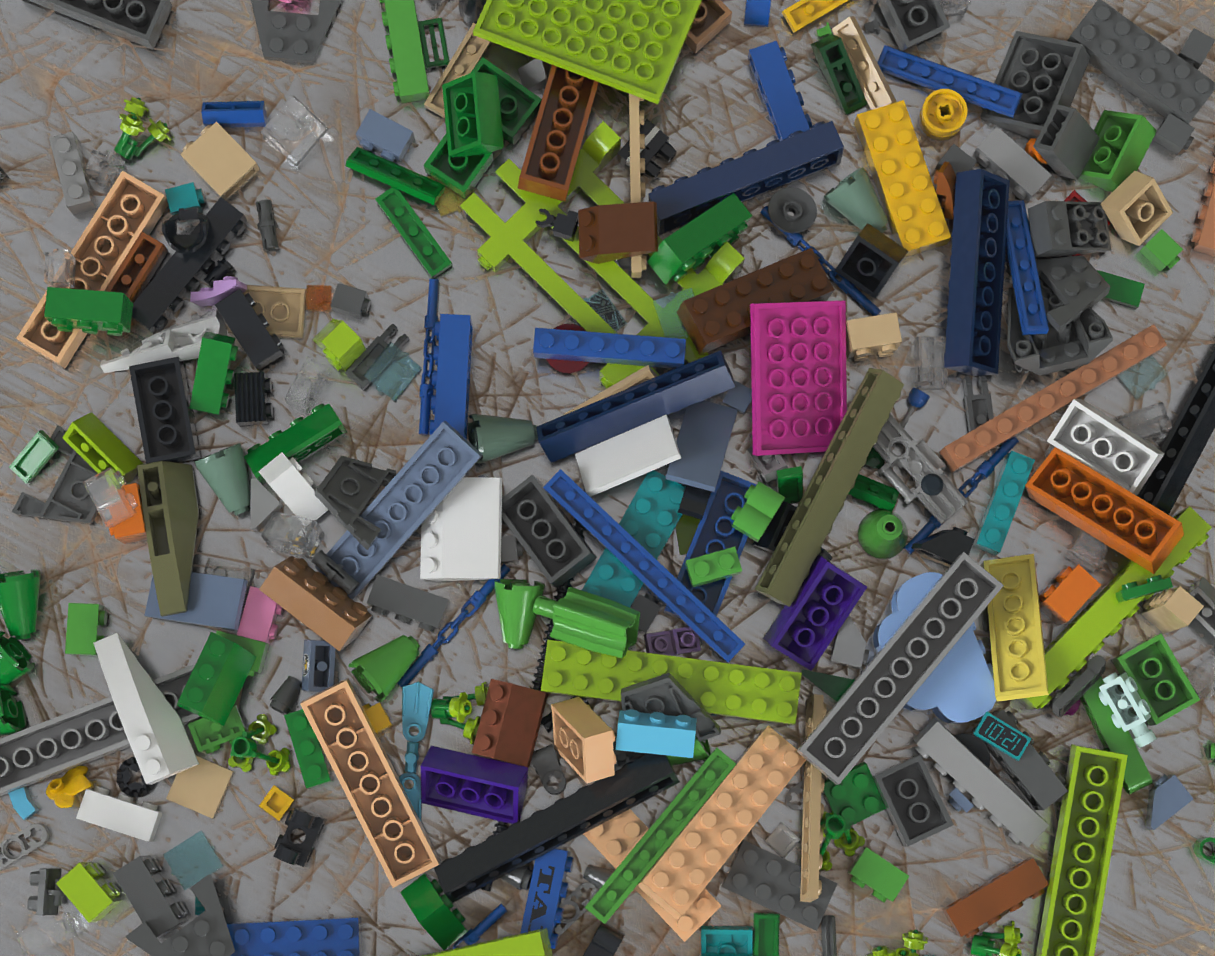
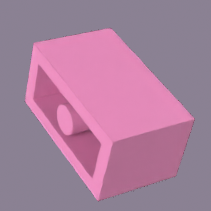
(259, 617)

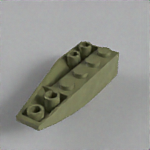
(171, 529)

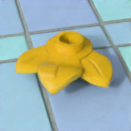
(63, 789)

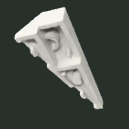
(172, 342)

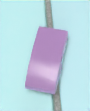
(220, 290)
(672, 642)

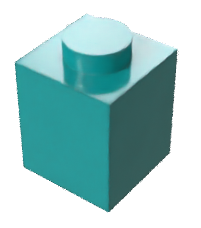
(186, 197)

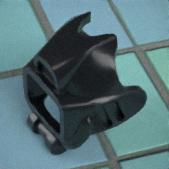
(185, 243)

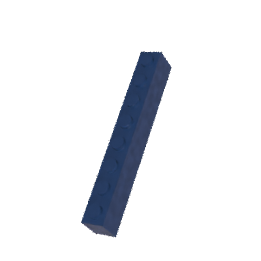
(635, 406)

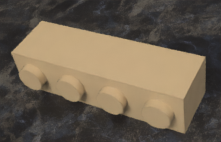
(1171, 609)

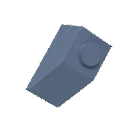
(1165, 800)

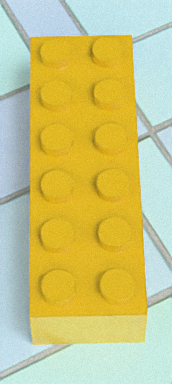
(902, 178)

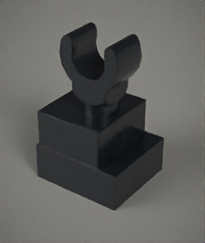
(564, 225)

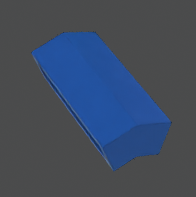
(235, 114)

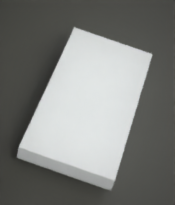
(628, 456)

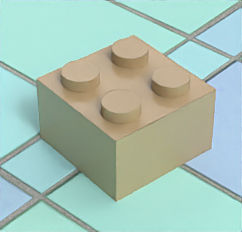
(1136, 208)
(872, 336)

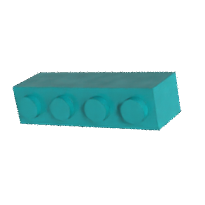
(1003, 503)

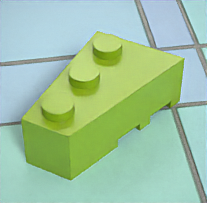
(339, 344)

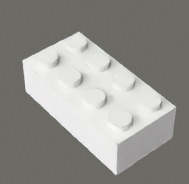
(1105, 446)

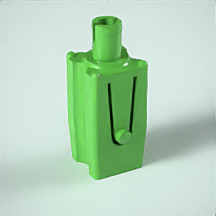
(591, 622)

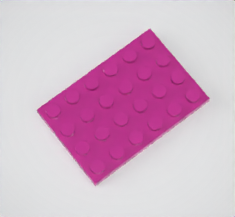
(797, 375)

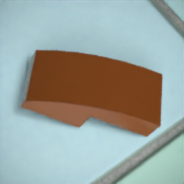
(945, 181)

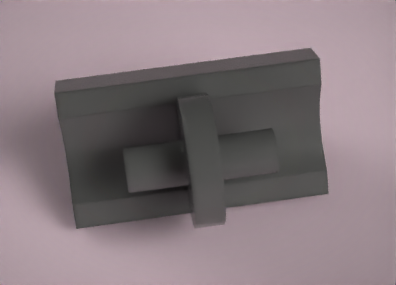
(48, 892)

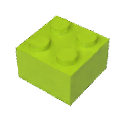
(90, 891)

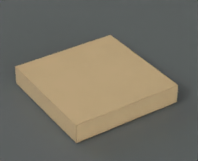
(201, 787)

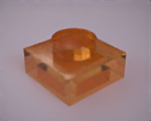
(318, 298)

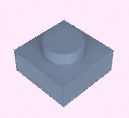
(958, 800)

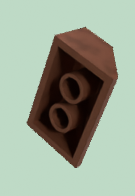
(510, 723)

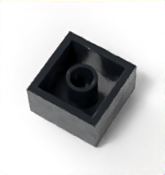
(871, 260)

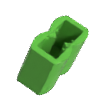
(757, 512)

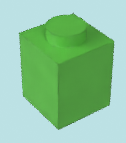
(1162, 251)

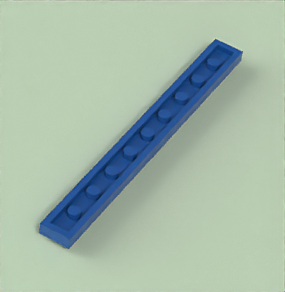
(644, 566)

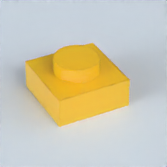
(277, 803)

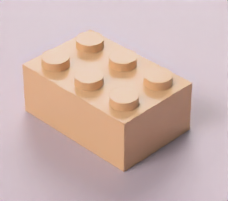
(583, 739)

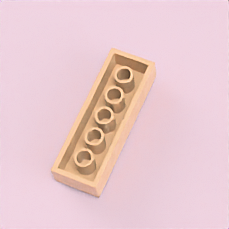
(616, 840)

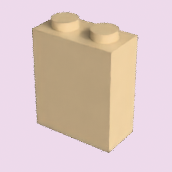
(219, 161)

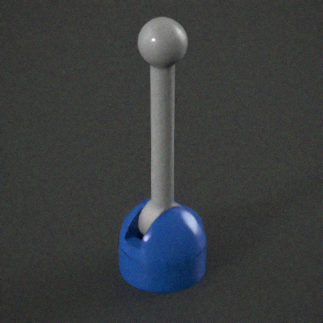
(917, 400)

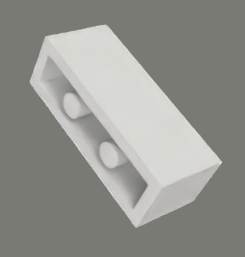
(293, 487)
(120, 814)

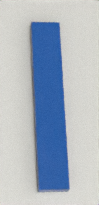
(941, 77)
(1024, 271)

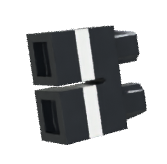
(655, 145)

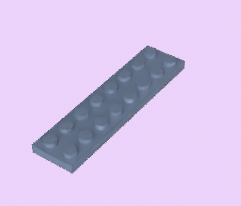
(406, 503)

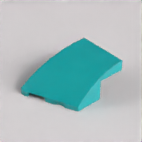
(726, 940)

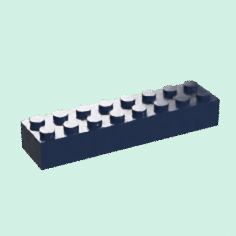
(748, 175)
(977, 273)

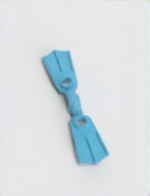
(415, 712)

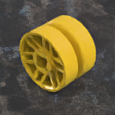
(945, 102)

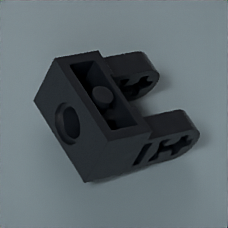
(287, 848)

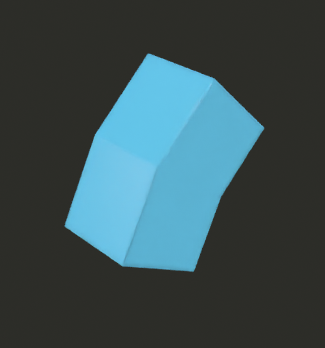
(22, 803)

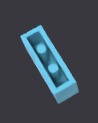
(656, 733)

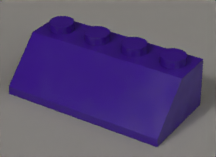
(816, 614)
(473, 784)

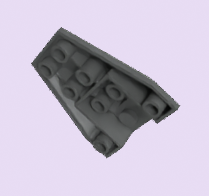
(1055, 350)

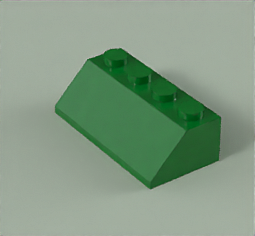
(299, 440)

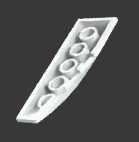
(145, 714)

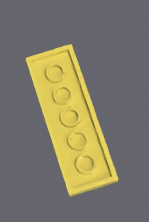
(1016, 630)

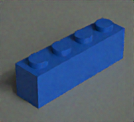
(778, 90)

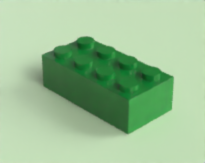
(700, 239)

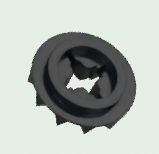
(124, 777)

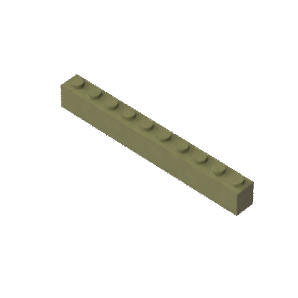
(829, 487)

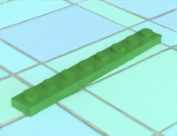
(660, 835)

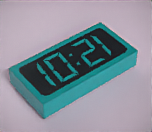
(1002, 736)

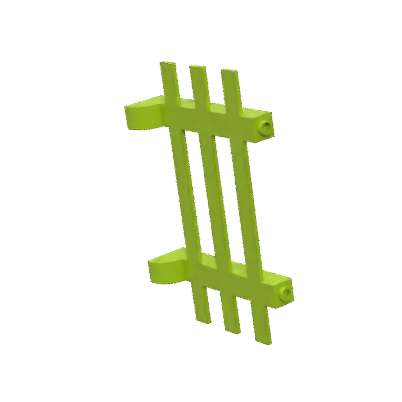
(510, 240)

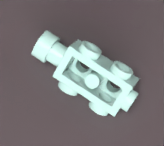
(1122, 702)

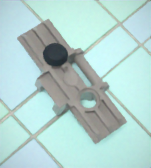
(924, 466)

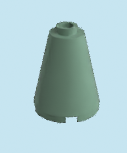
(858, 201)
(499, 435)
(227, 477)

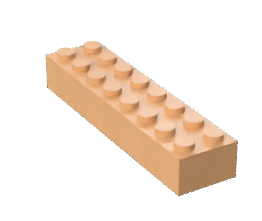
(99, 252)
(370, 782)
(722, 823)

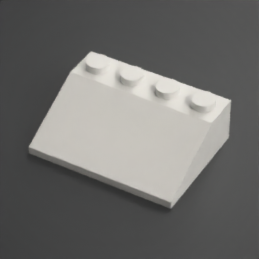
(464, 533)

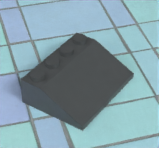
(1045, 73)

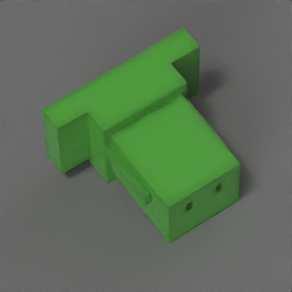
(825, 31)

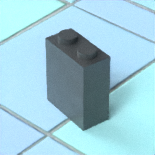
(1066, 141)

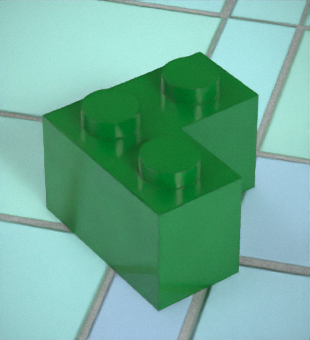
(434, 911)

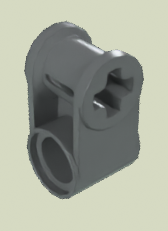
(546, 766)

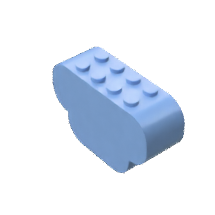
(962, 682)

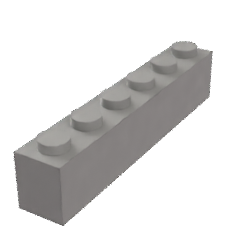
(981, 782)

